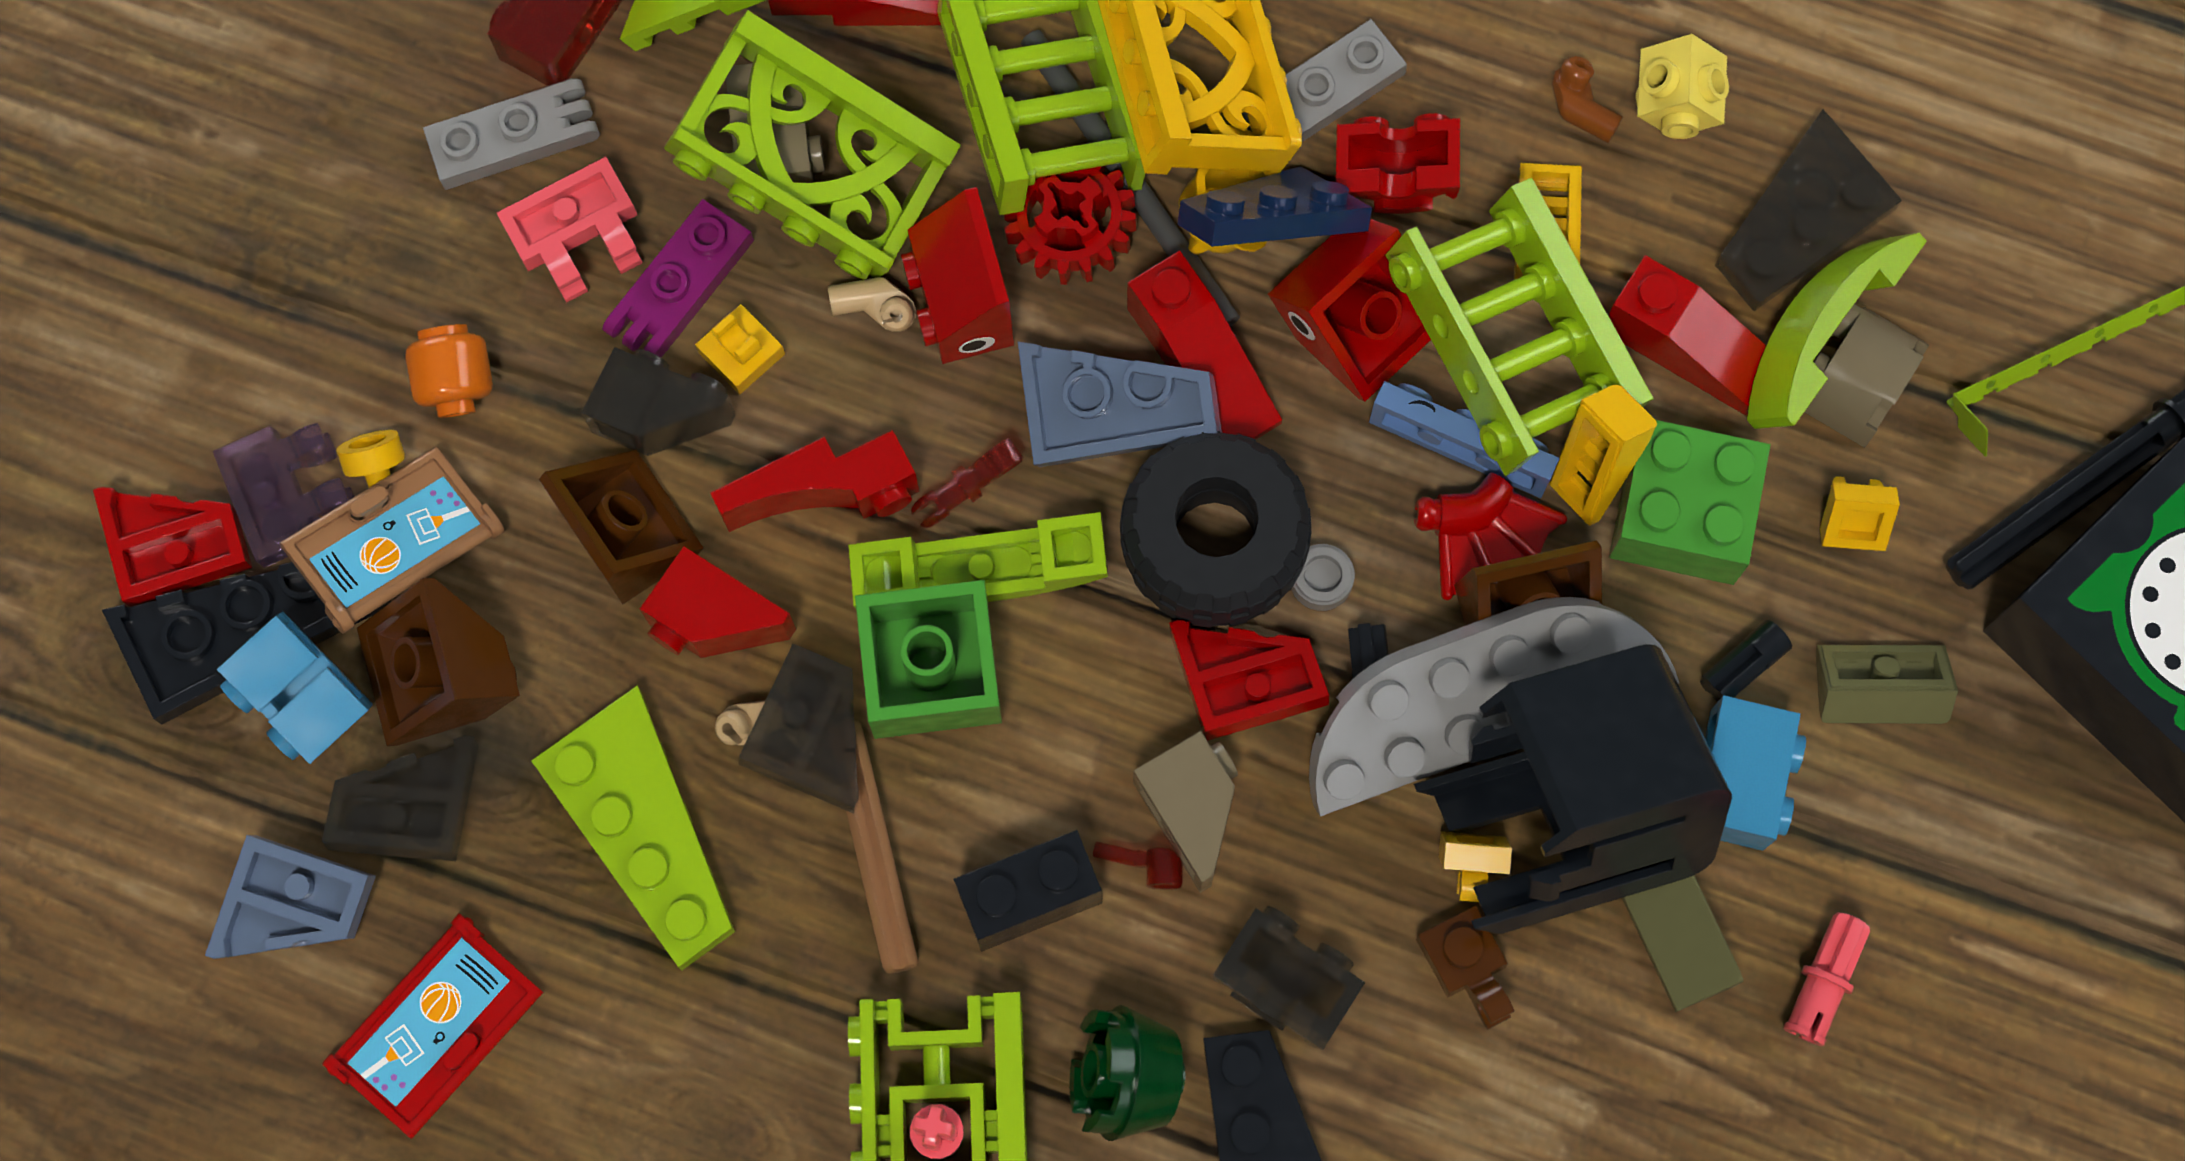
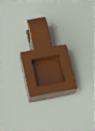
(1467, 961)

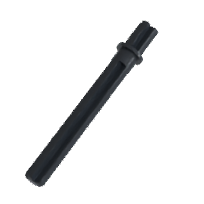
(2070, 494)

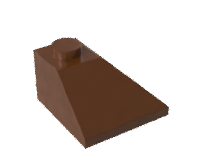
(434, 664)

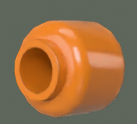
(449, 370)

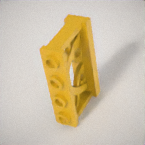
(1165, 117)

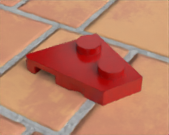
(168, 543)
(1247, 678)

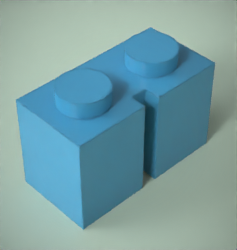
(294, 688)
(1755, 754)

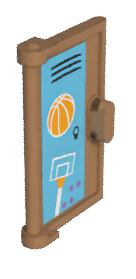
(372, 560)

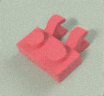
(569, 215)

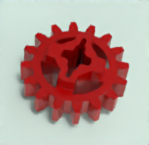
(1066, 243)

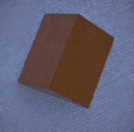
(621, 519)
(1545, 575)

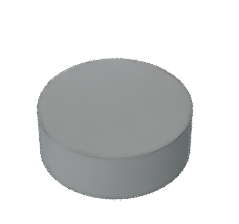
(1324, 578)

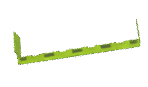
(1976, 430)

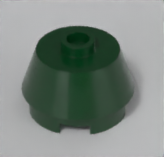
(1127, 1074)

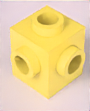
(1682, 86)

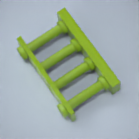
(998, 117)
(1550, 278)

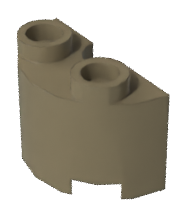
(1864, 374)

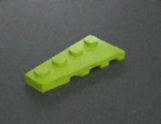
(631, 811)

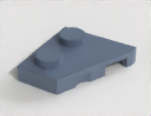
(287, 901)

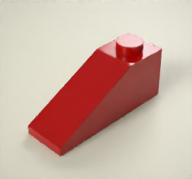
(1687, 333)
(1193, 334)

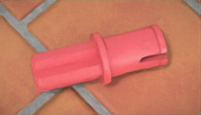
(1828, 978)
(936, 1131)

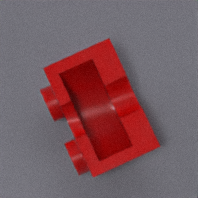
(1400, 166)

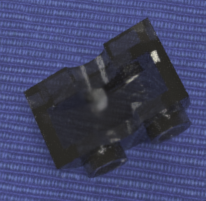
(1287, 979)

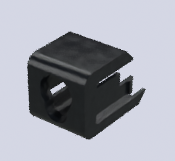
(1614, 775)

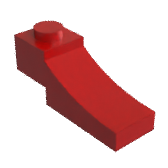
(868, 478)

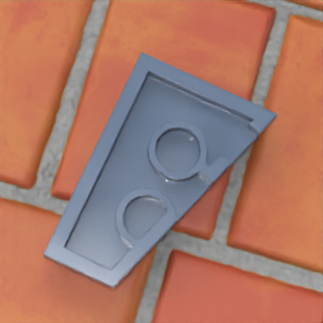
(1110, 406)

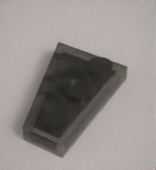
(1806, 214)

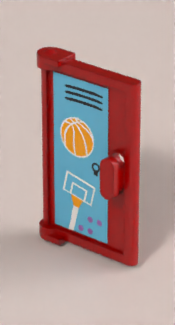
(431, 1026)

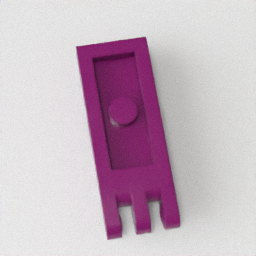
(679, 280)

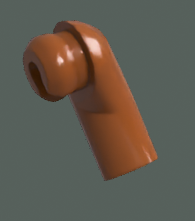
(1576, 100)

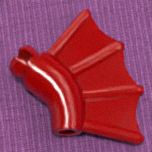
(1484, 527)

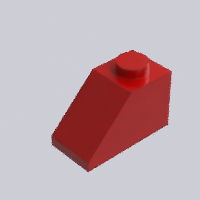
(710, 611)

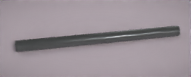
(1146, 202)

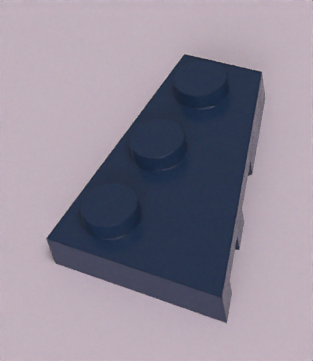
(1274, 209)

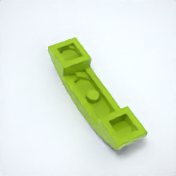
(1786, 372)
(1011, 563)

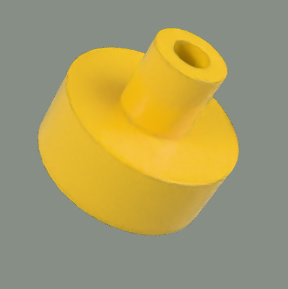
(371, 455)

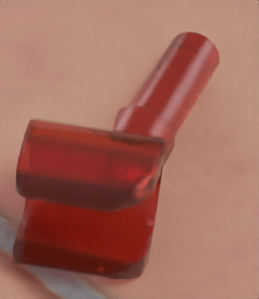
(1162, 865)

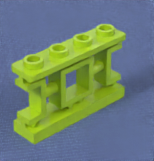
(991, 1130)

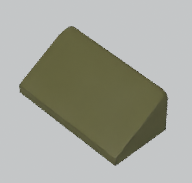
(1885, 684)
(1683, 942)

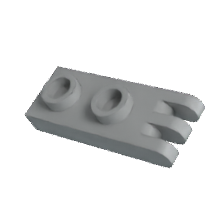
(1342, 77)
(511, 133)

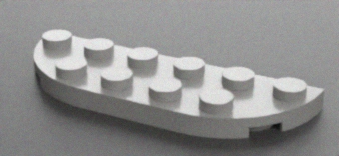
(1422, 703)

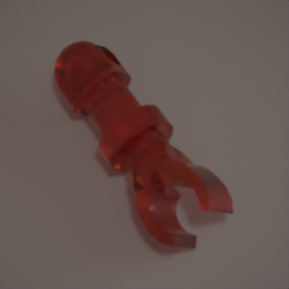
(968, 482)

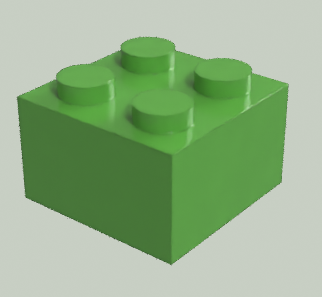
(1692, 503)
(928, 659)

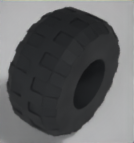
(1226, 472)

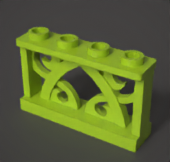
(896, 135)

